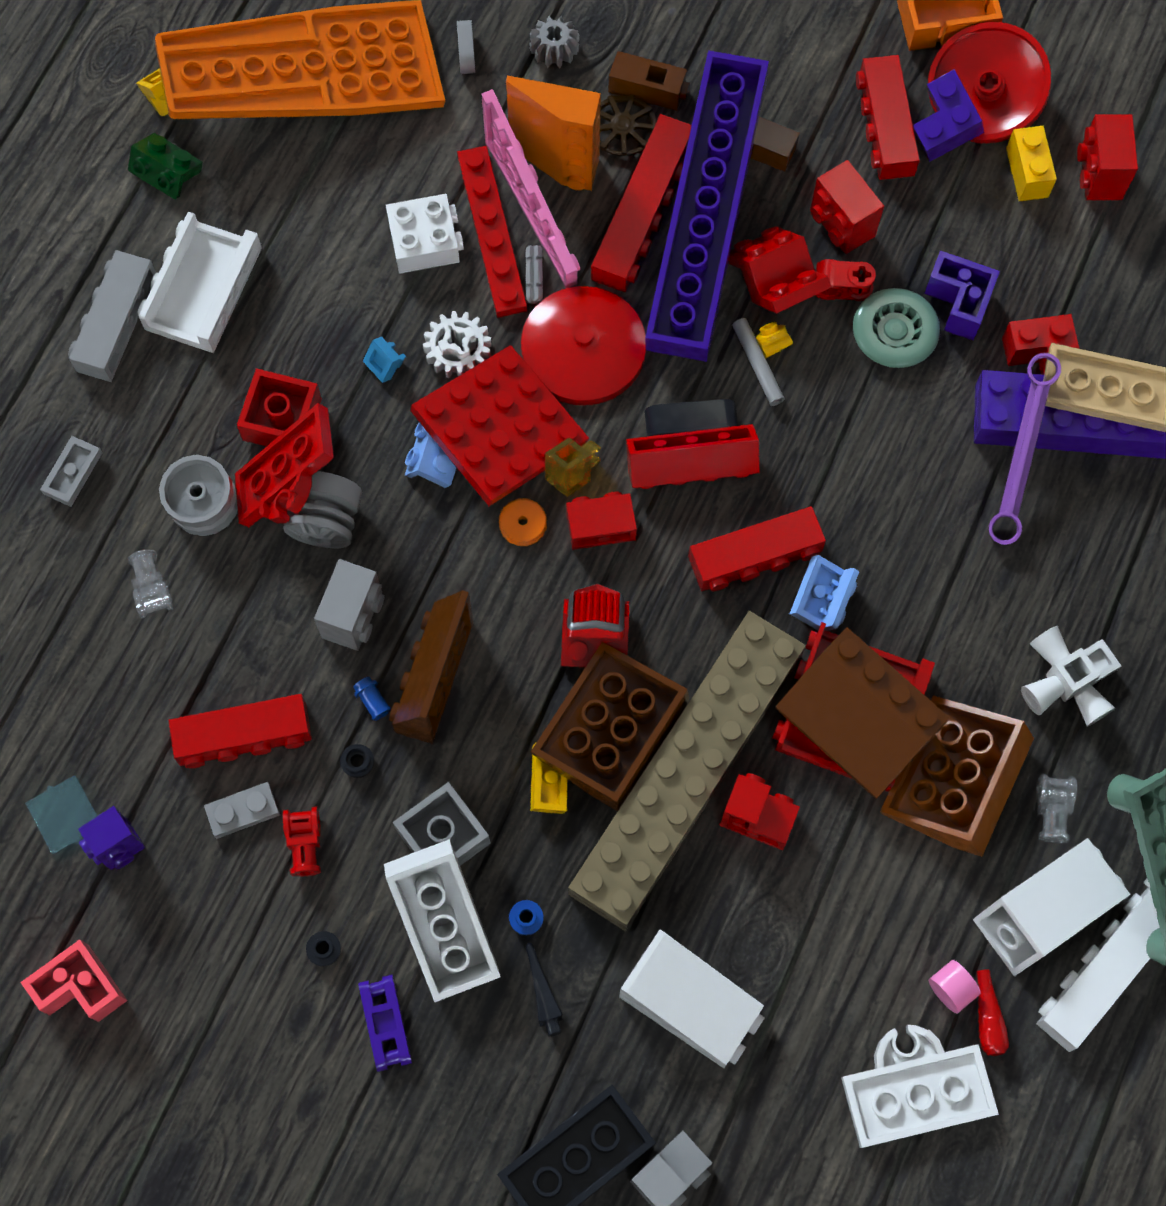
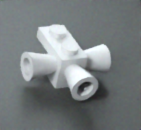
(1071, 676)

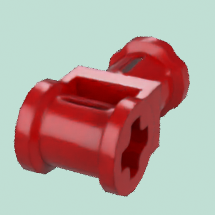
(302, 836)

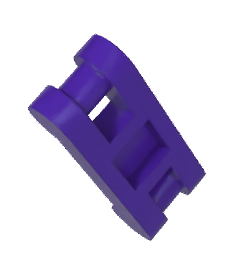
(384, 1023)

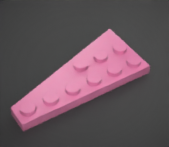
(523, 183)

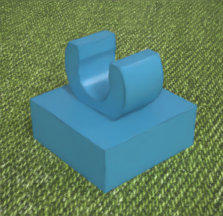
(383, 359)

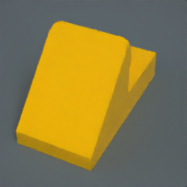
(153, 90)

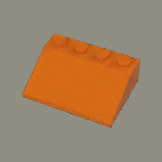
(556, 129)

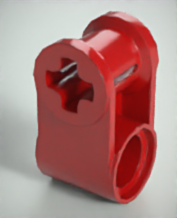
(845, 278)

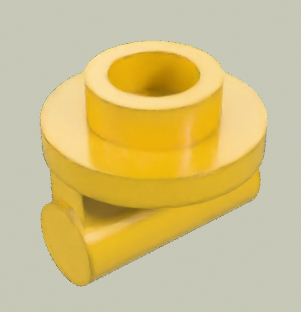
(773, 338)

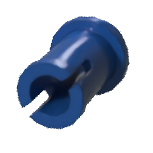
(371, 698)

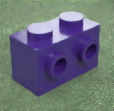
(110, 839)

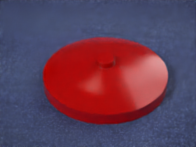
(1002, 74)
(584, 344)

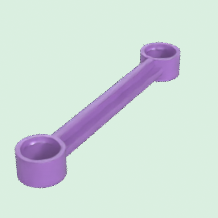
(1025, 448)

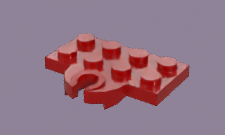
(283, 471)

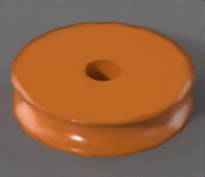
(522, 534)

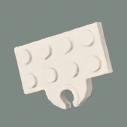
(917, 1089)

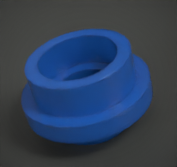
(526, 928)

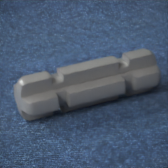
(534, 275)

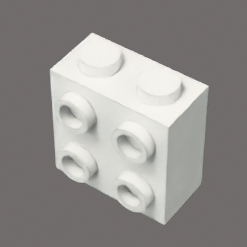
(424, 233)

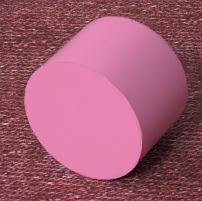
(954, 986)

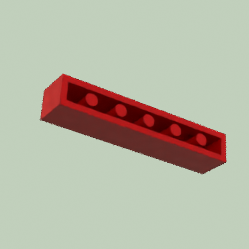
(642, 205)

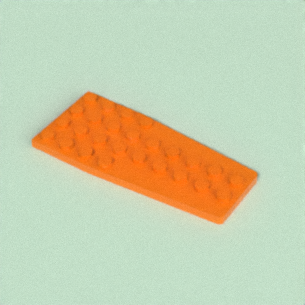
(303, 64)

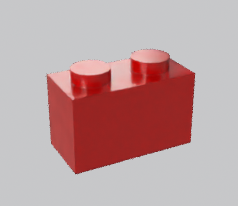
(601, 520)

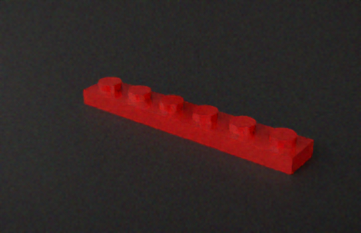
(492, 231)

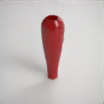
(991, 1023)

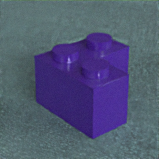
(954, 120)
(966, 287)

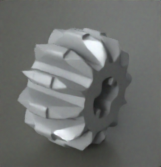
(554, 41)

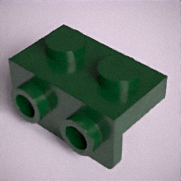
(162, 164)

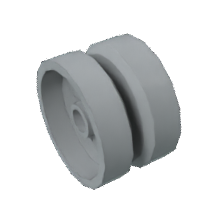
(199, 495)

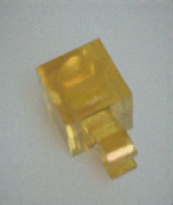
(570, 465)

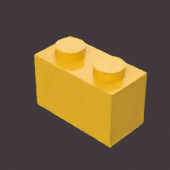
(1031, 163)

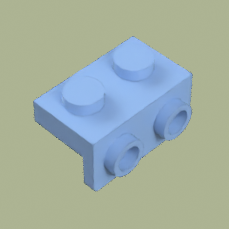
(429, 460)
(824, 594)

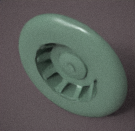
(894, 333)

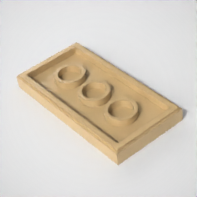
(1108, 387)

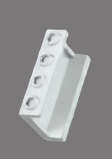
(199, 283)

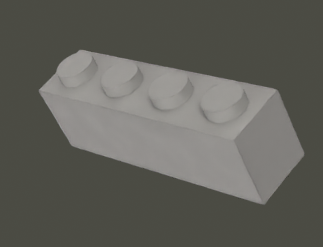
(112, 316)

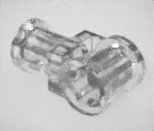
(149, 588)
(1056, 803)

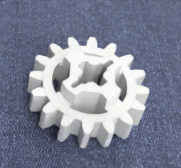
(448, 354)

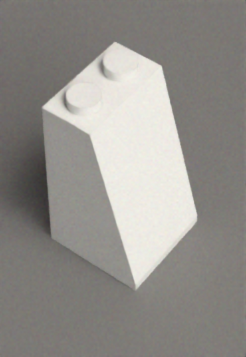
(1051, 906)
(692, 1000)

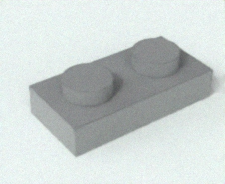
(71, 471)
(241, 810)

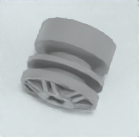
(327, 512)

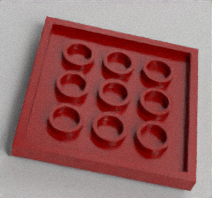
(497, 424)

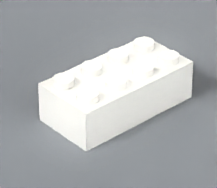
(441, 920)

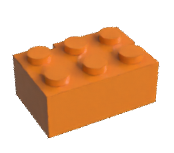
(938, 20)

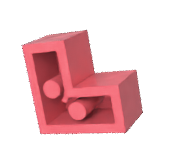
(75, 975)

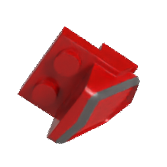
(593, 617)

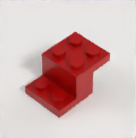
(778, 269)

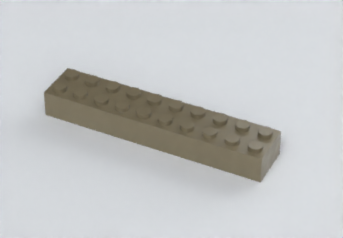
(686, 771)

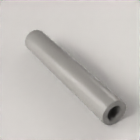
(758, 362)

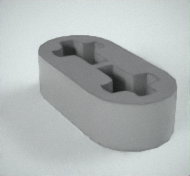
(466, 47)

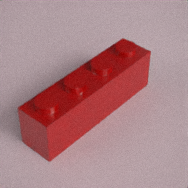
(888, 117)
(693, 456)
(756, 549)
(240, 730)

